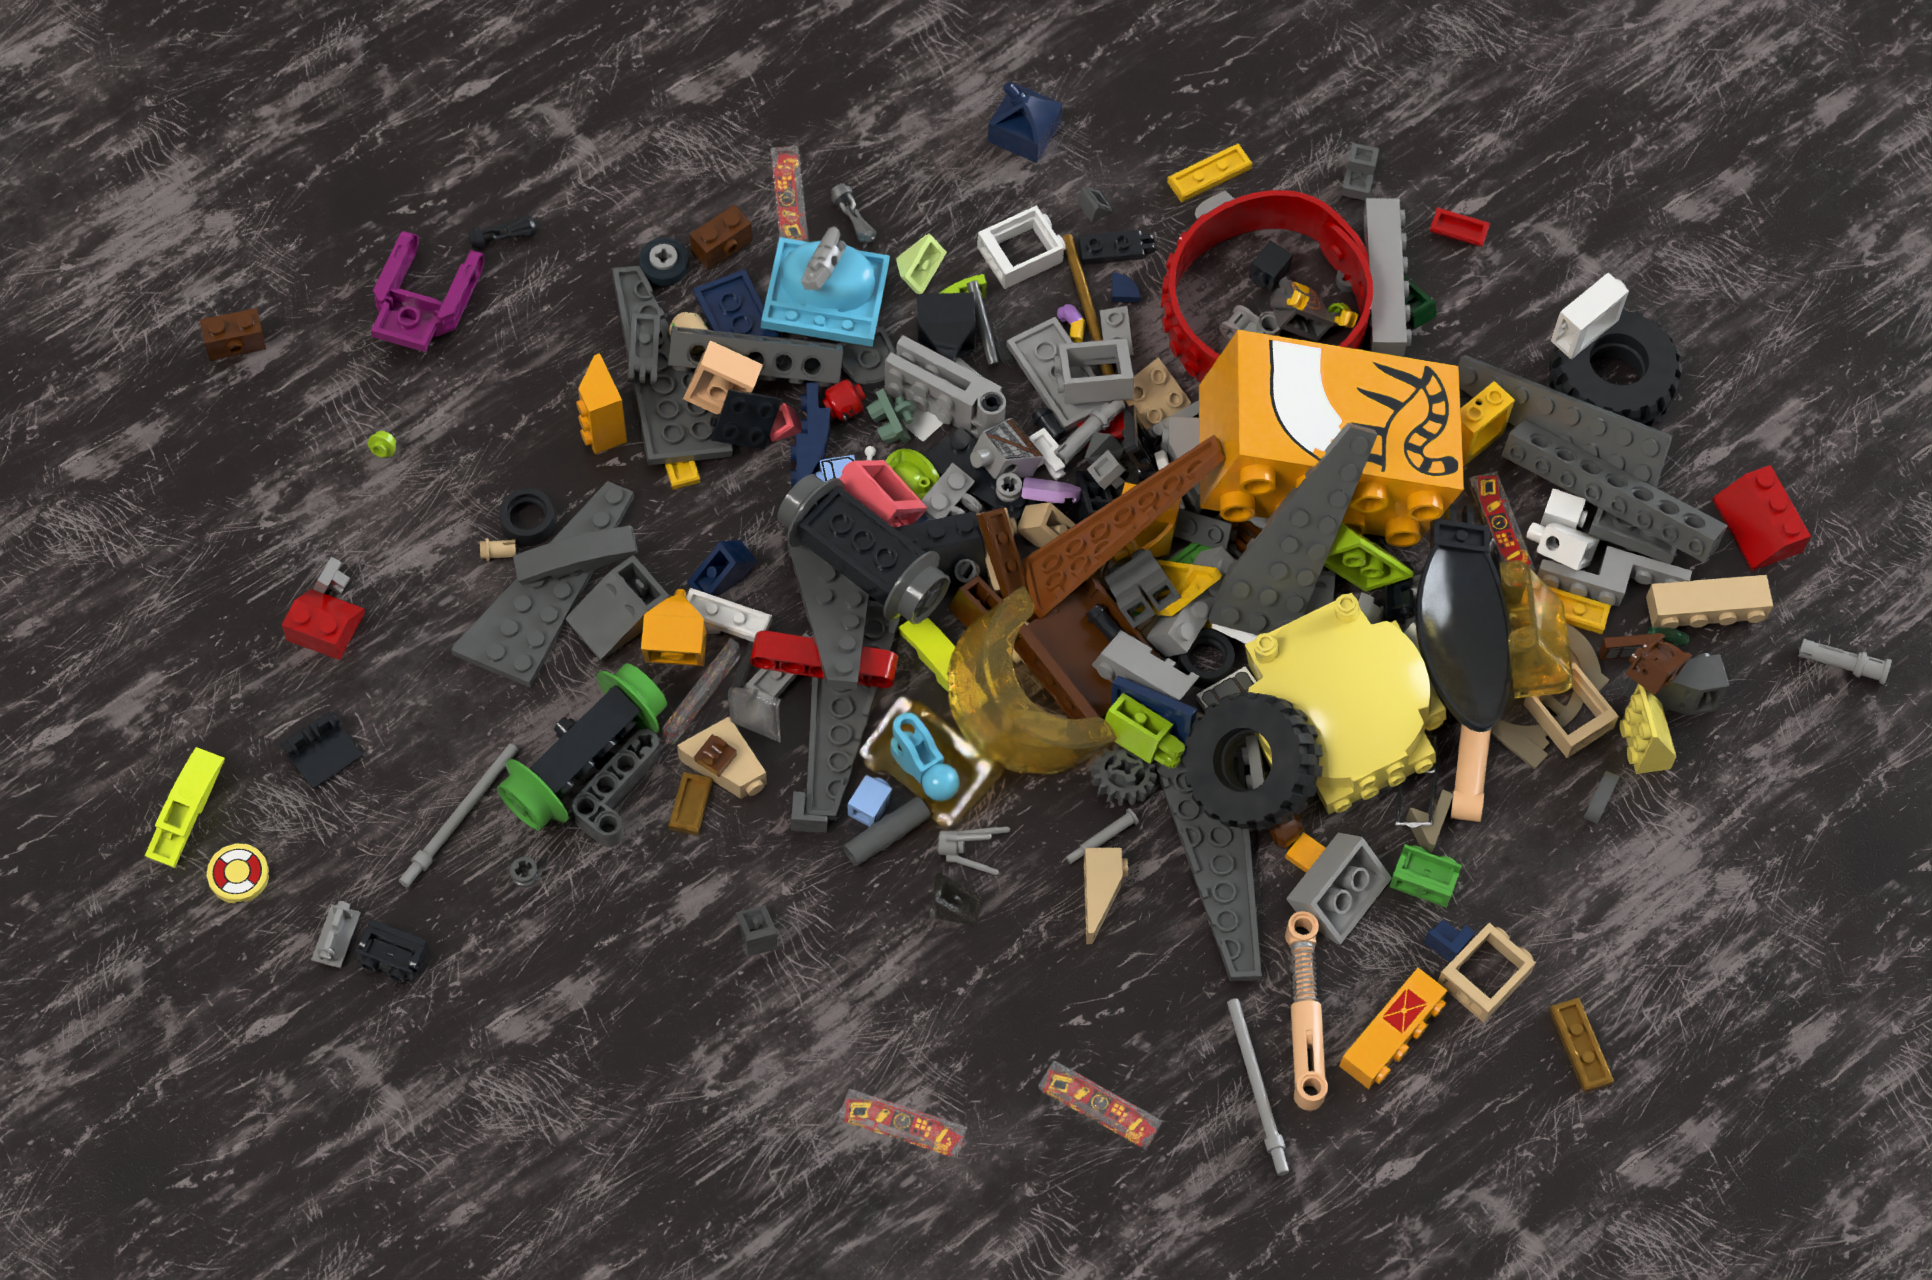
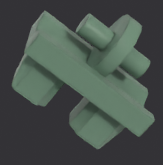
(884, 408)

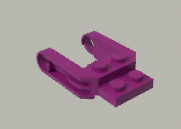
(412, 317)

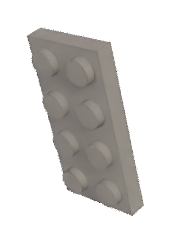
(1035, 355)

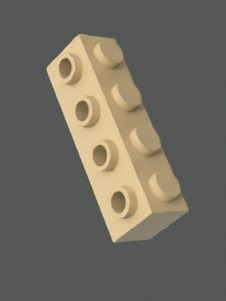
(1709, 602)

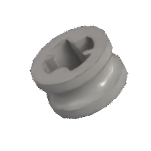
(1007, 496)

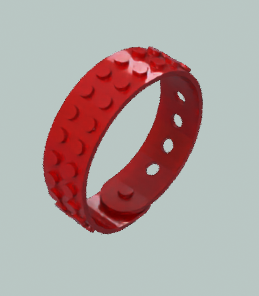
(1258, 212)

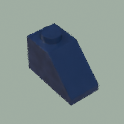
(723, 568)

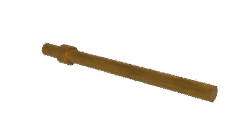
(1085, 296)

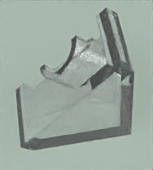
(755, 711)

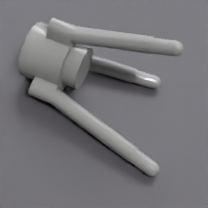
(953, 843)

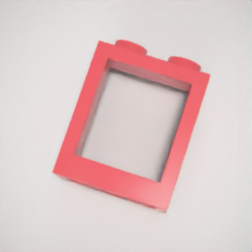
(882, 492)

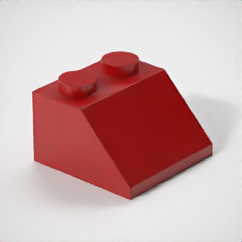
(322, 623)

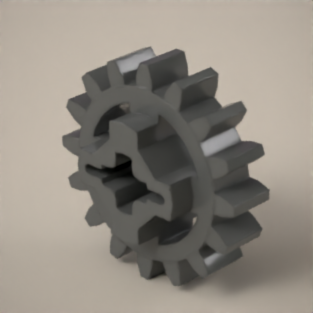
(1122, 776)

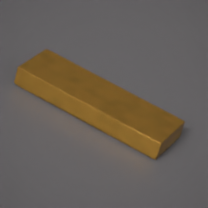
(1581, 1045)

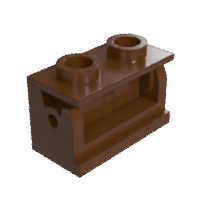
(1656, 664)

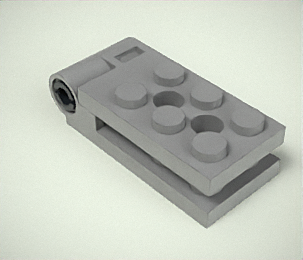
(944, 388)

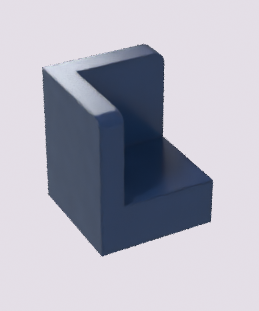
(1447, 940)

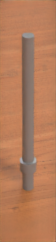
(423, 858)
(1273, 1141)

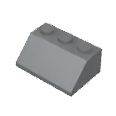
(1340, 886)

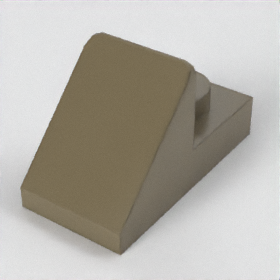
(1428, 834)

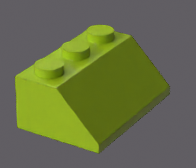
(1364, 561)

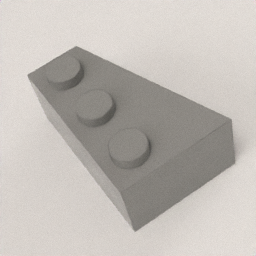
(1134, 661)

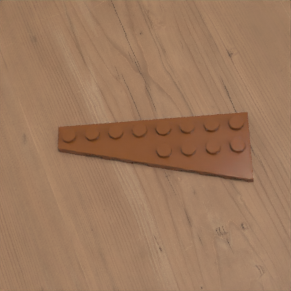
(1080, 551)

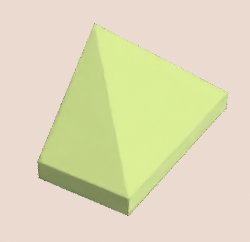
(920, 262)

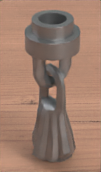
(841, 195)

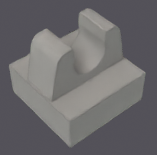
(1107, 471)
(331, 578)

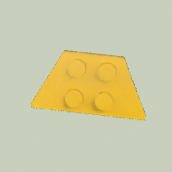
(1188, 581)

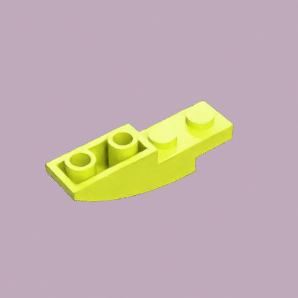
(183, 806)

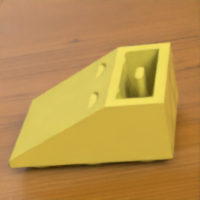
(1647, 733)

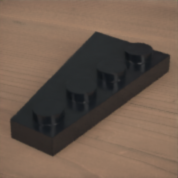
(957, 450)

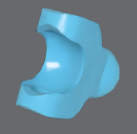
(923, 759)

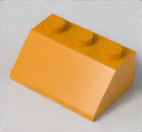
(600, 408)

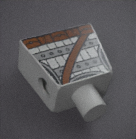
(1006, 450)

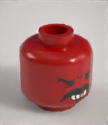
(844, 400)

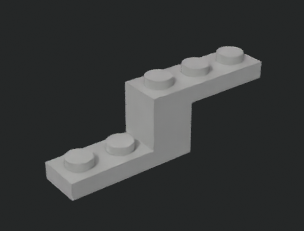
(1612, 577)

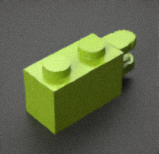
(1144, 732)

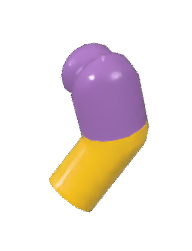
(1071, 314)

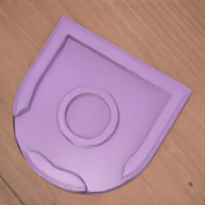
(1049, 490)

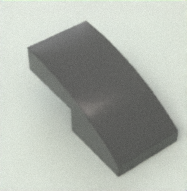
(1360, 171)

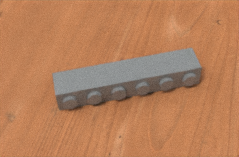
(1387, 265)

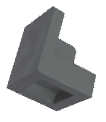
(804, 822)

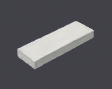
(729, 616)

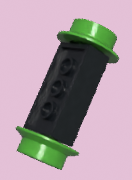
(628, 702)

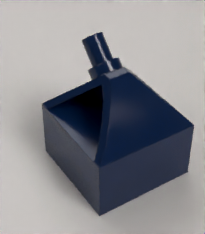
(1024, 122)

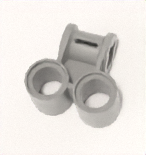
(1245, 320)

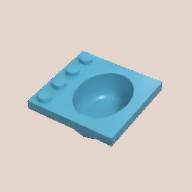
(841, 309)

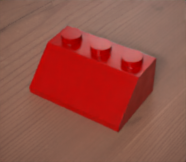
(1762, 518)

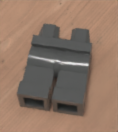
(1135, 579)

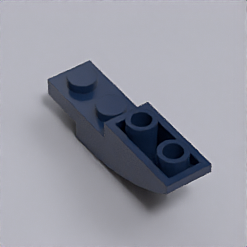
(813, 441)

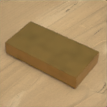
(690, 803)

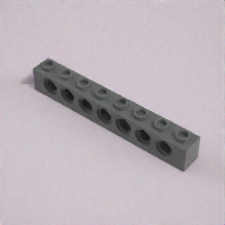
(1614, 490)

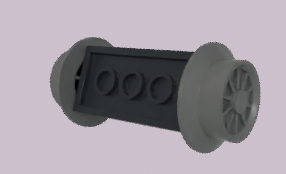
(863, 548)

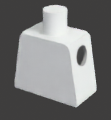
(1574, 546)

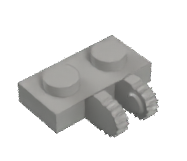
(947, 492)

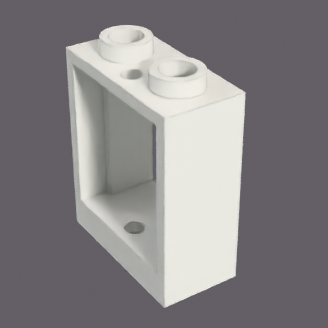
(991, 237)
(1589, 315)

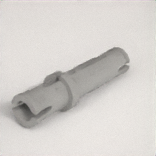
(1097, 421)

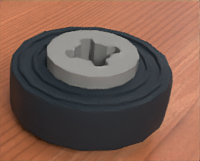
(674, 263)

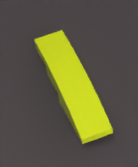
(932, 647)

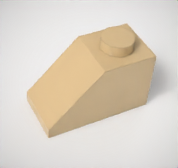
(1043, 523)

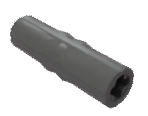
(886, 831)

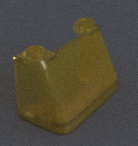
(1541, 646)
(973, 768)

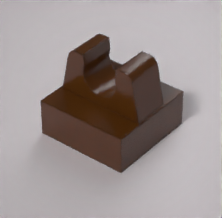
(715, 755)

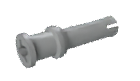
(1858, 663)

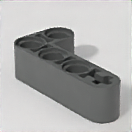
(621, 783)

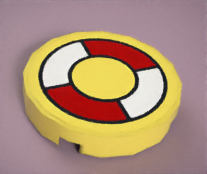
(238, 873)

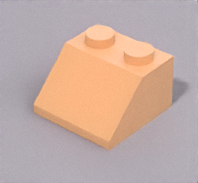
(716, 373)

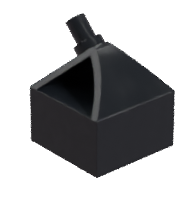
(946, 323)

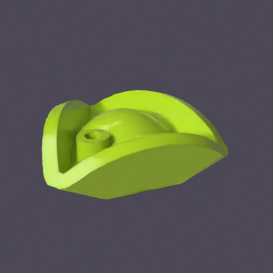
(914, 470)

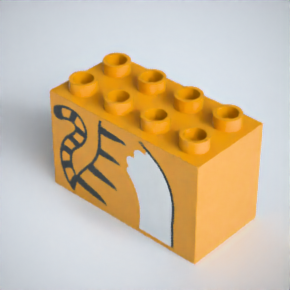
(1288, 398)

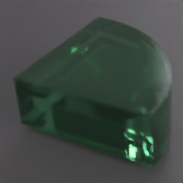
(1671, 634)

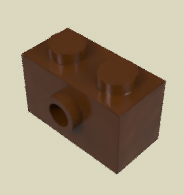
(721, 237)
(233, 334)
(973, 601)

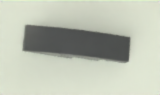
(575, 553)

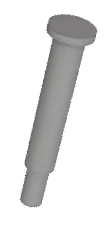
(1104, 835)

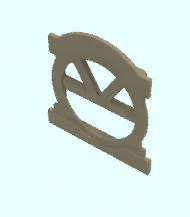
(1530, 741)

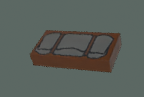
(1624, 646)

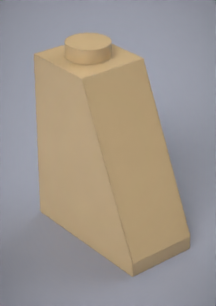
(743, 775)

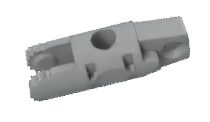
(824, 260)

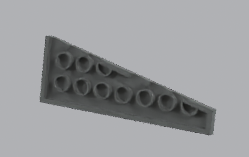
(839, 725)

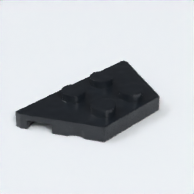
(1138, 444)

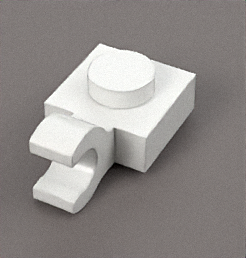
(1046, 446)

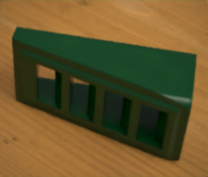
(1423, 309)

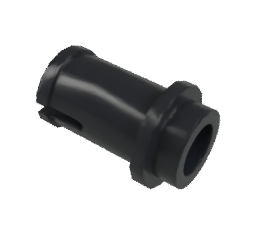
(1044, 419)
(1103, 621)

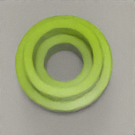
(382, 444)

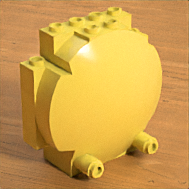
(1360, 692)

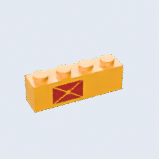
(1393, 1028)

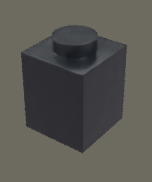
(1270, 266)

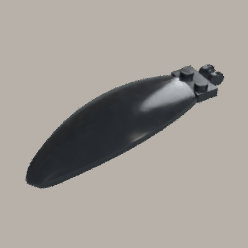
(1464, 622)

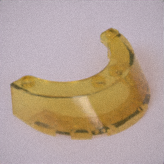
(998, 713)

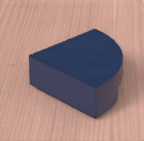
(1124, 289)

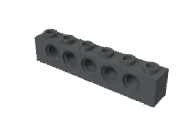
(799, 351)

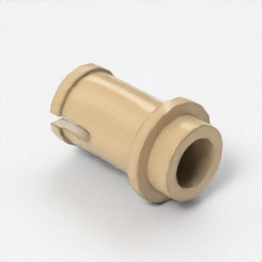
(497, 549)

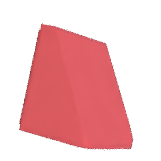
(785, 423)

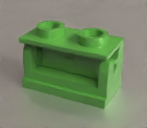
(1425, 875)

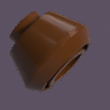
(1286, 834)

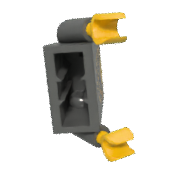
(1303, 312)

